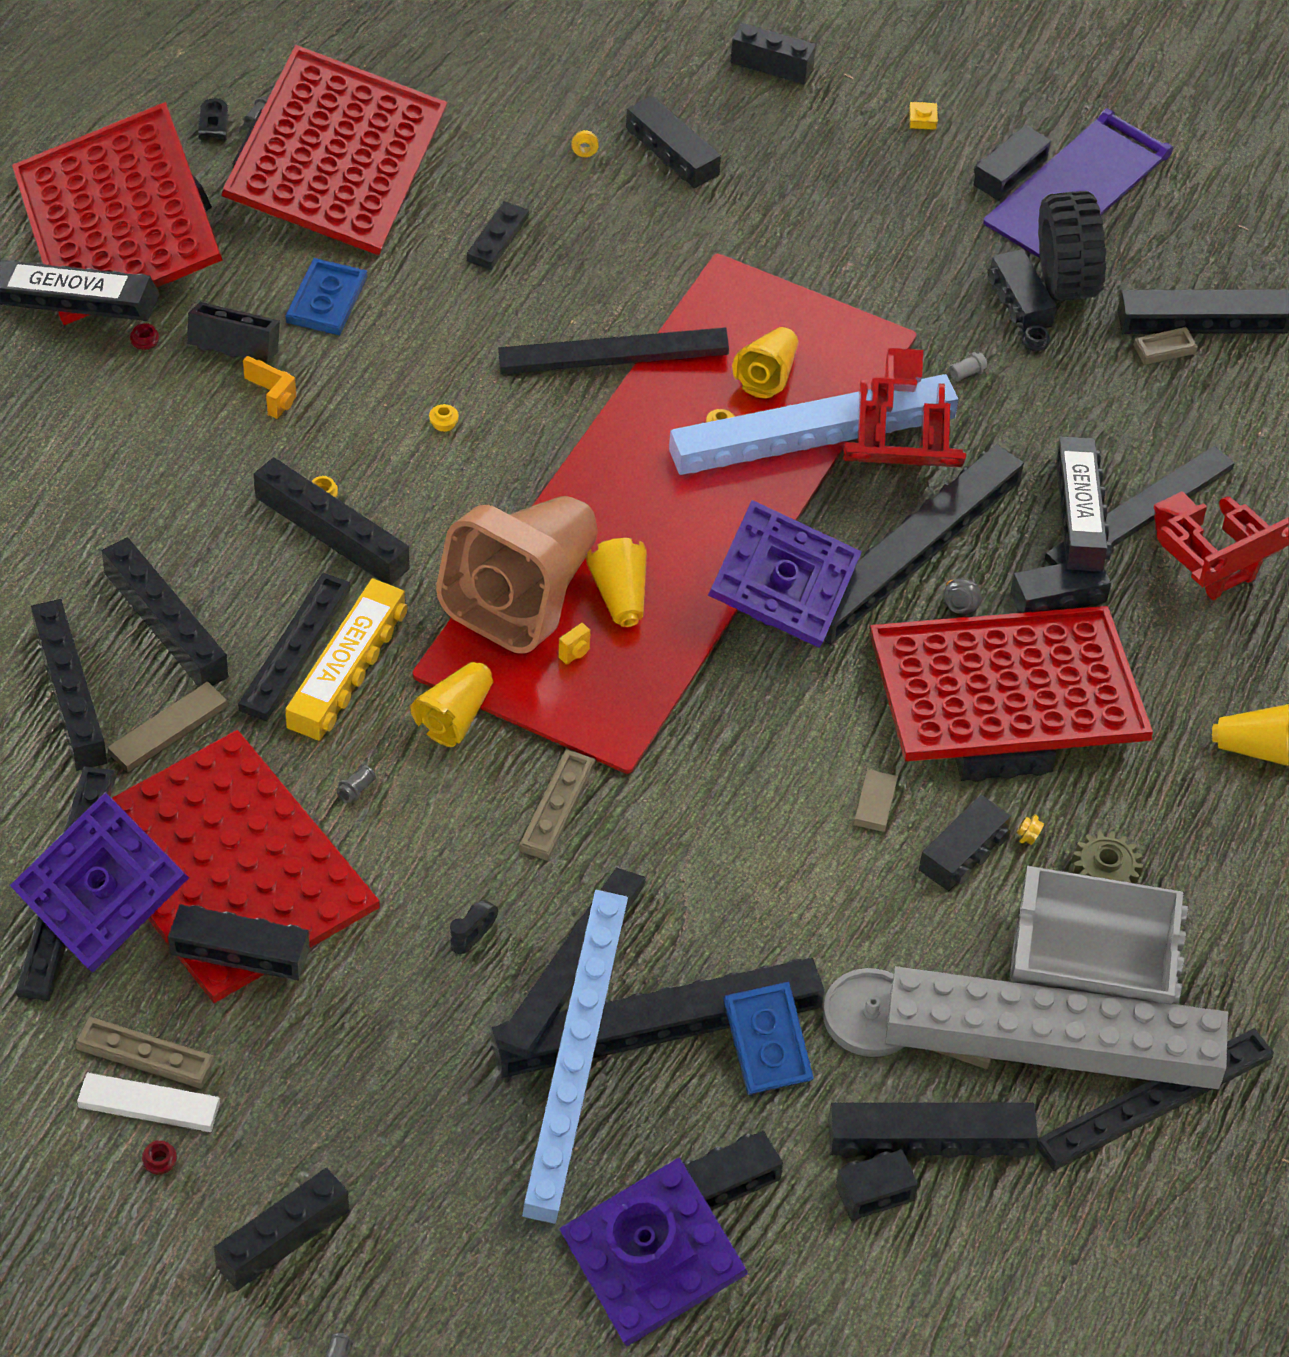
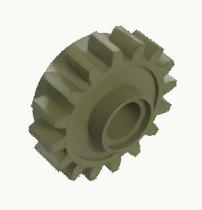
(1107, 858)

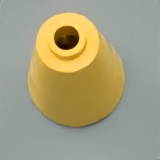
(766, 363)
(620, 577)
(453, 704)
(1256, 734)

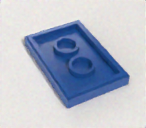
(326, 296)
(768, 1038)

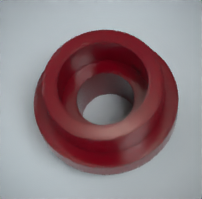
(144, 336)
(159, 1149)

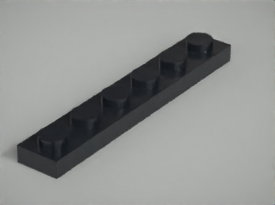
(294, 647)

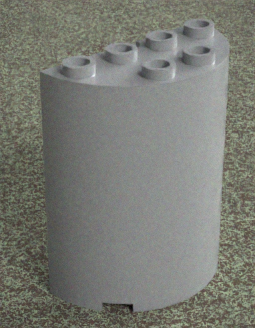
(1099, 936)

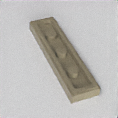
(167, 727)
(557, 805)
(145, 1052)

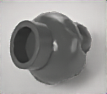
(962, 596)

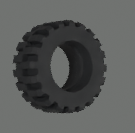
(1072, 245)

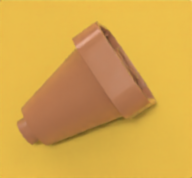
(513, 569)

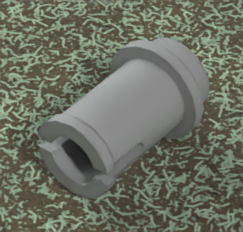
(974, 364)

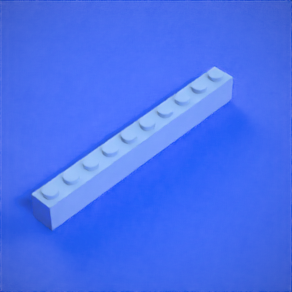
(794, 427)
(574, 1058)

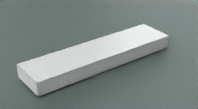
(148, 1102)

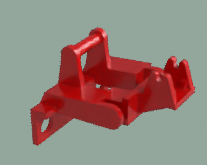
(902, 373)
(1180, 534)

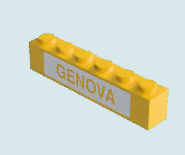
(346, 660)

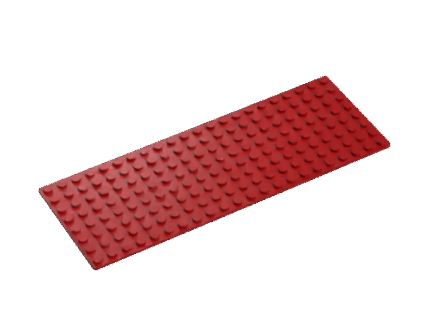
(623, 469)

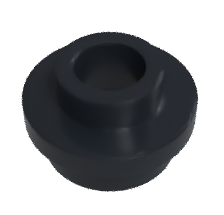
(1036, 338)

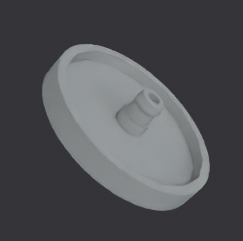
(858, 1012)

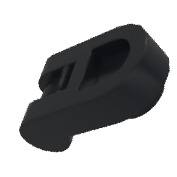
(213, 112)
(473, 926)

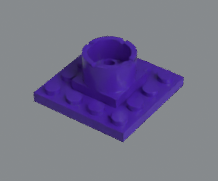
(785, 574)
(99, 882)
(653, 1251)

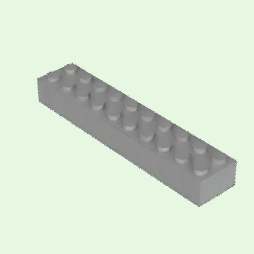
(1057, 1028)

